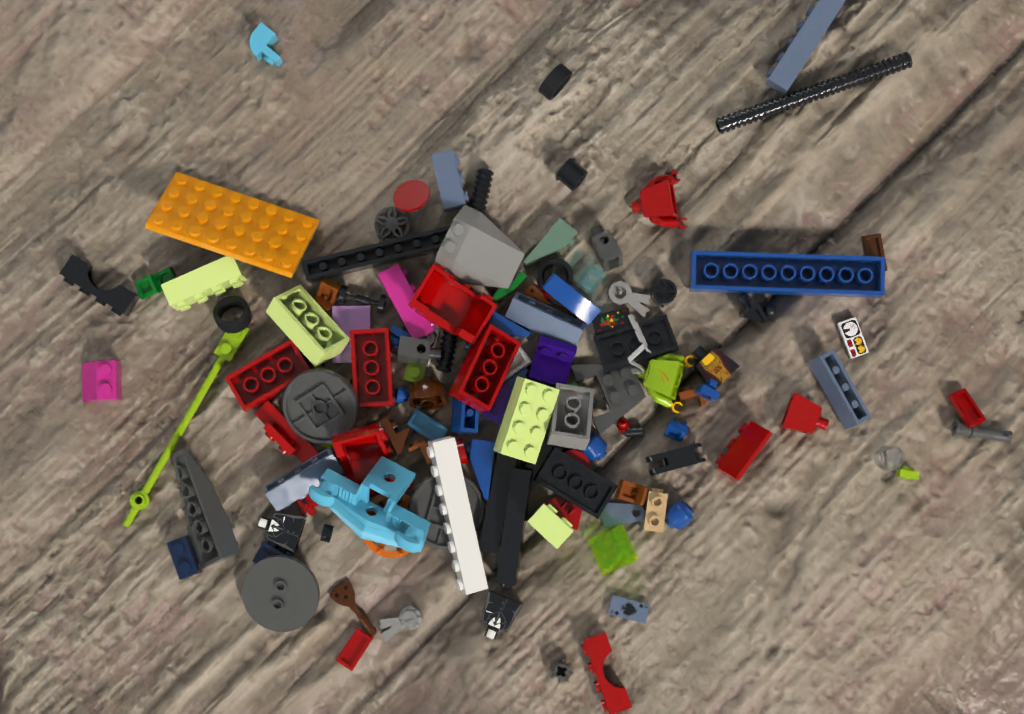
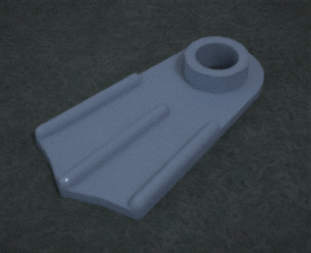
(620, 514)

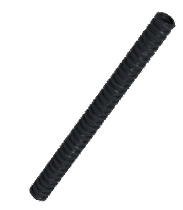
(813, 92)
(478, 203)

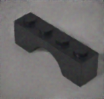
(80, 273)

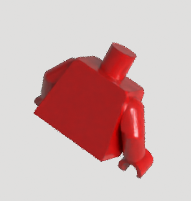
(659, 202)

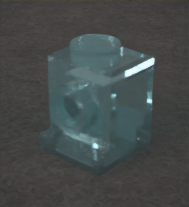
(589, 285)

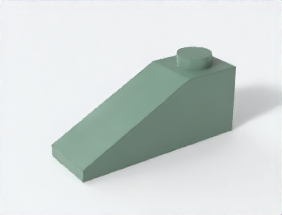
(554, 241)

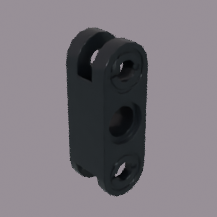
(675, 459)

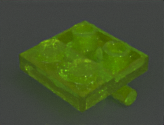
(612, 549)

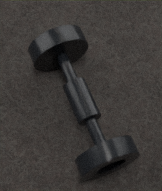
(343, 294)

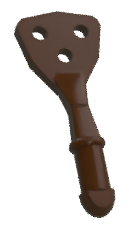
(540, 296)
(350, 602)

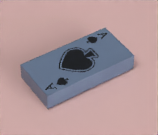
(628, 609)

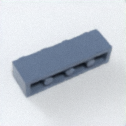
(544, 319)
(839, 389)
(296, 482)

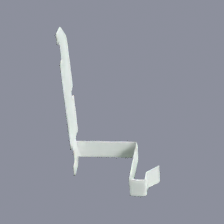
(644, 346)

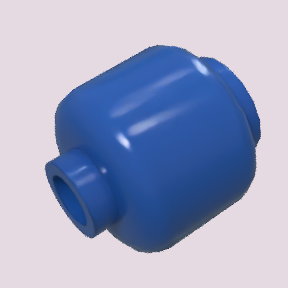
(596, 448)
(679, 515)

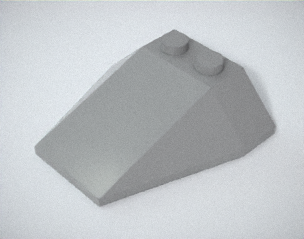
(478, 251)

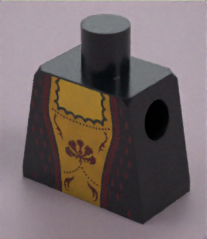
(714, 365)

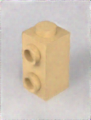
(655, 510)

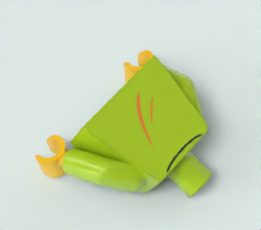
(664, 377)

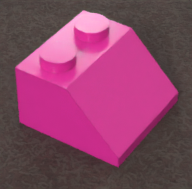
(101, 381)

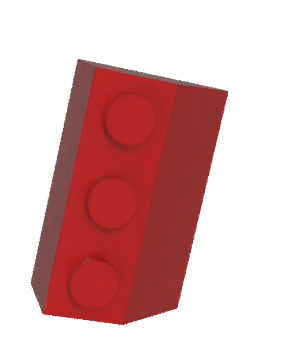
(742, 450)

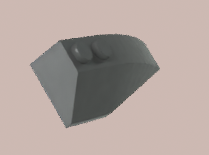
(209, 524)

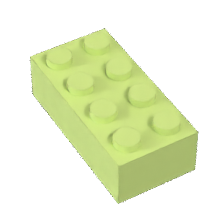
(203, 283)
(307, 325)
(526, 420)
(550, 525)

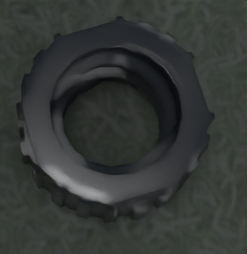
(326, 533)

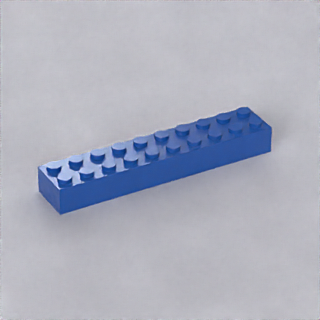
(787, 274)

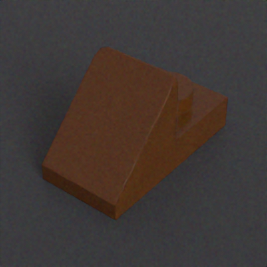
(397, 439)

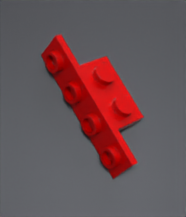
(282, 433)

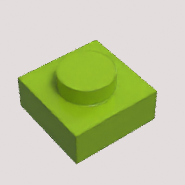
(414, 372)
(907, 473)

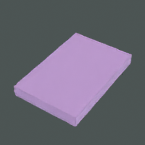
(349, 319)

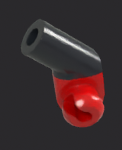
(627, 430)

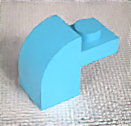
(260, 43)

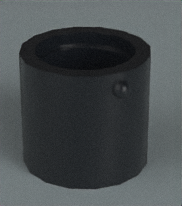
(571, 174)
(663, 292)

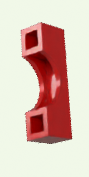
(614, 696)

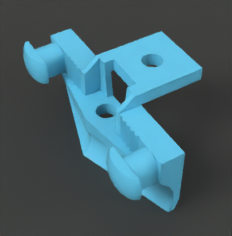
(351, 503)

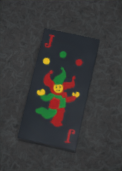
(611, 321)

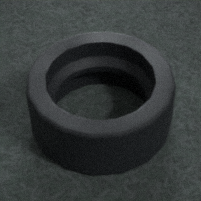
(555, 81)
(554, 262)
(228, 303)

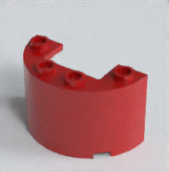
(452, 305)
(361, 450)

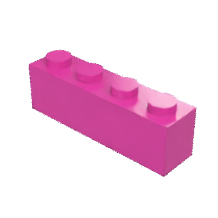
(401, 293)

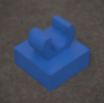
(397, 333)
(708, 390)
(676, 430)

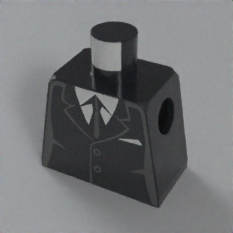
(284, 529)
(499, 613)

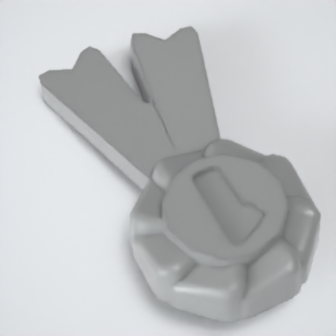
(621, 293)
(409, 618)

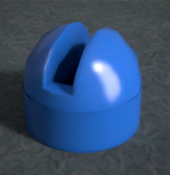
(401, 395)

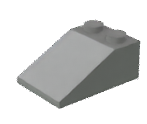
(571, 417)

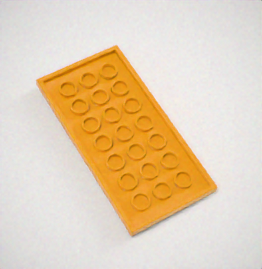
(232, 224)

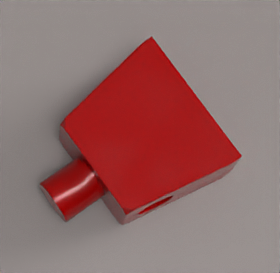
(803, 415)

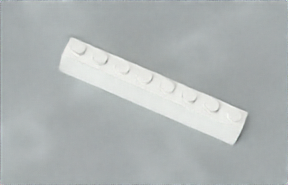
(457, 515)

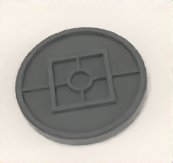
(320, 405)
(426, 503)
(280, 593)

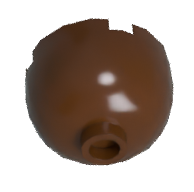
(428, 394)

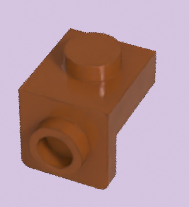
(327, 294)
(688, 392)
(422, 445)
(631, 492)

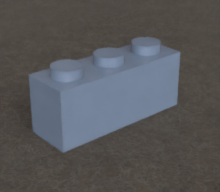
(449, 180)

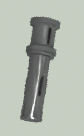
(960, 428)

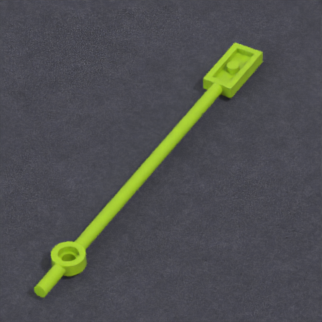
(225, 350)

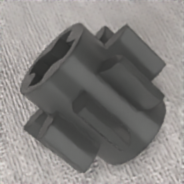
(562, 665)

